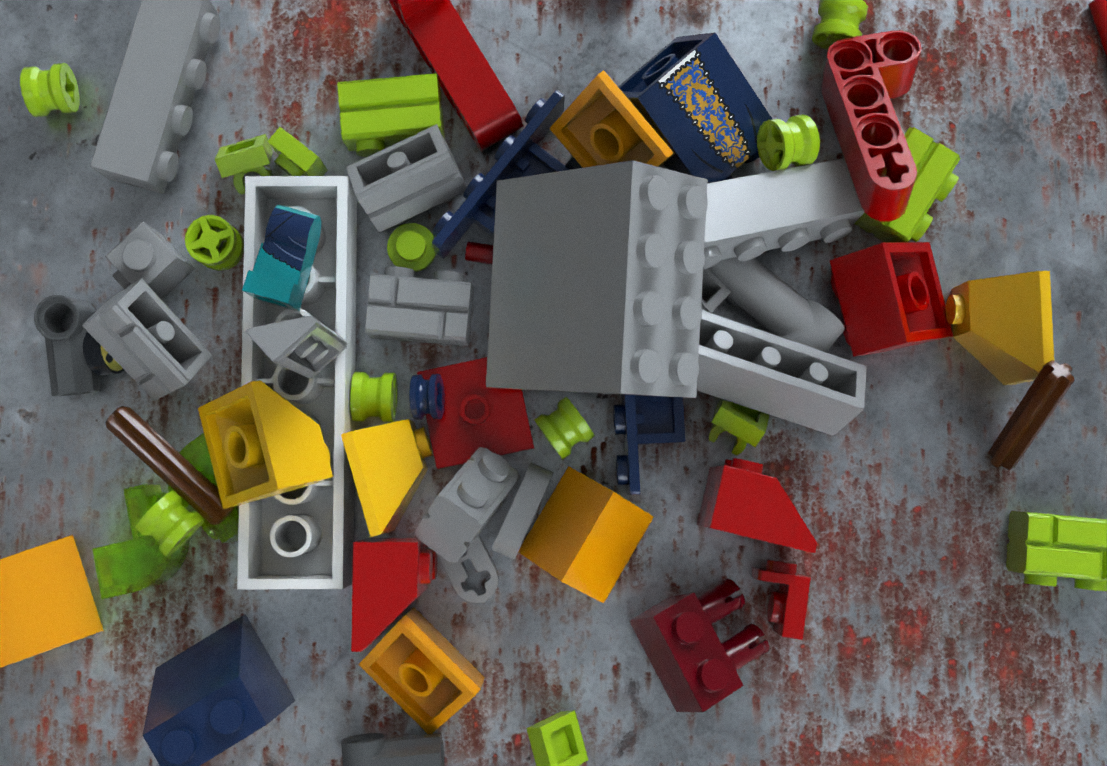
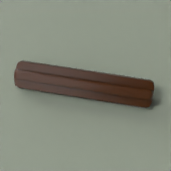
(1031, 414)
(168, 464)

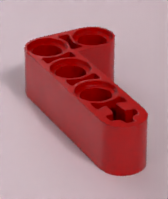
(460, 69)
(857, 90)

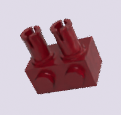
(687, 651)

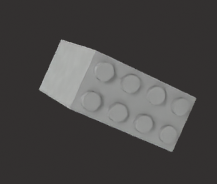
(598, 281)

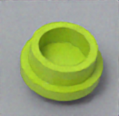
(411, 247)

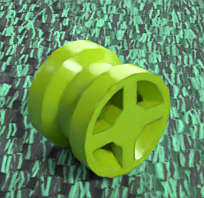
(838, 21)
(49, 89)
(788, 142)
(205, 237)
(373, 396)
(564, 427)
(169, 523)

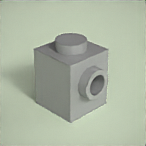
(151, 257)

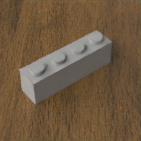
(156, 92)
(779, 211)
(778, 375)

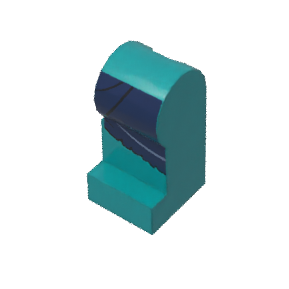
(285, 258)

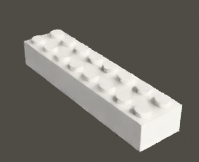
(309, 532)

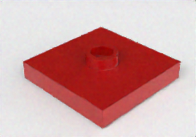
(476, 416)

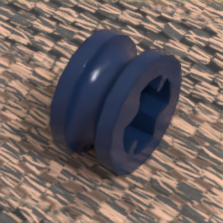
(426, 396)

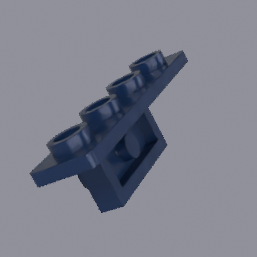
(514, 159)
(645, 422)

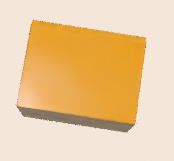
(608, 128)
(585, 535)
(422, 671)

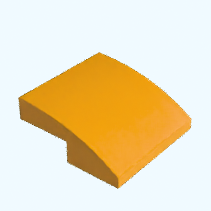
(44, 601)

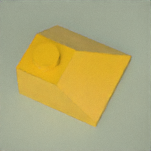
(1005, 323)
(261, 445)
(387, 470)

